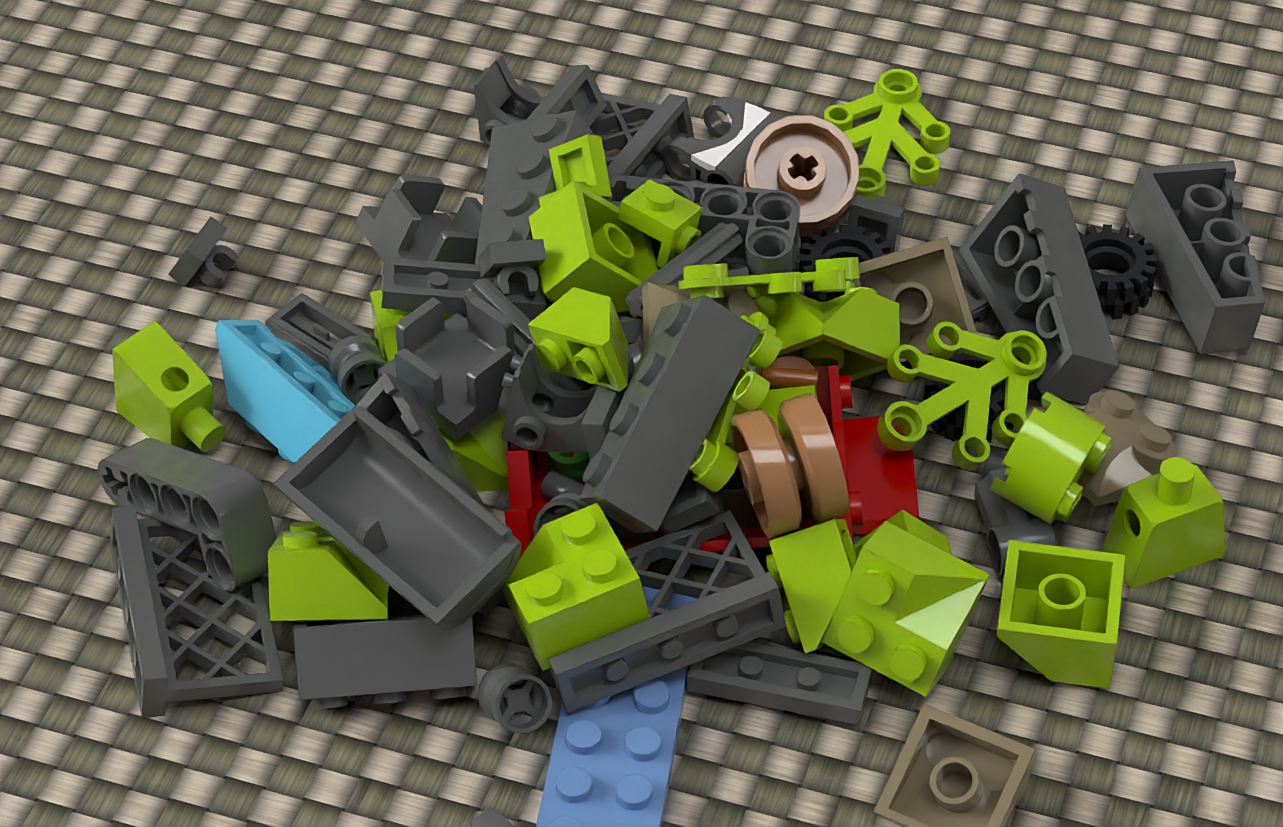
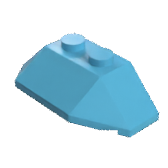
(278, 387)

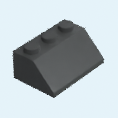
(382, 659)

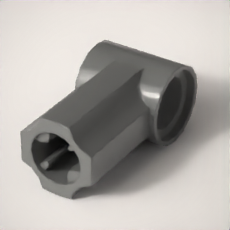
(1007, 522)

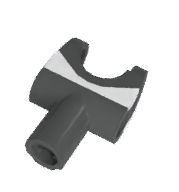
(722, 158)

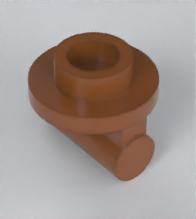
(791, 372)

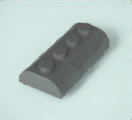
(403, 518)

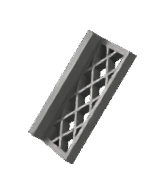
(644, 143)
(147, 622)
(680, 635)

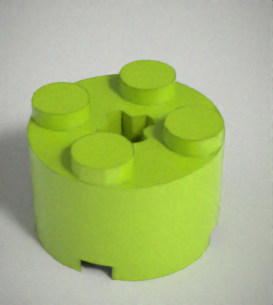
(1051, 458)

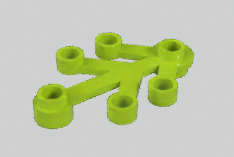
(893, 95)
(830, 276)
(966, 386)
(715, 460)

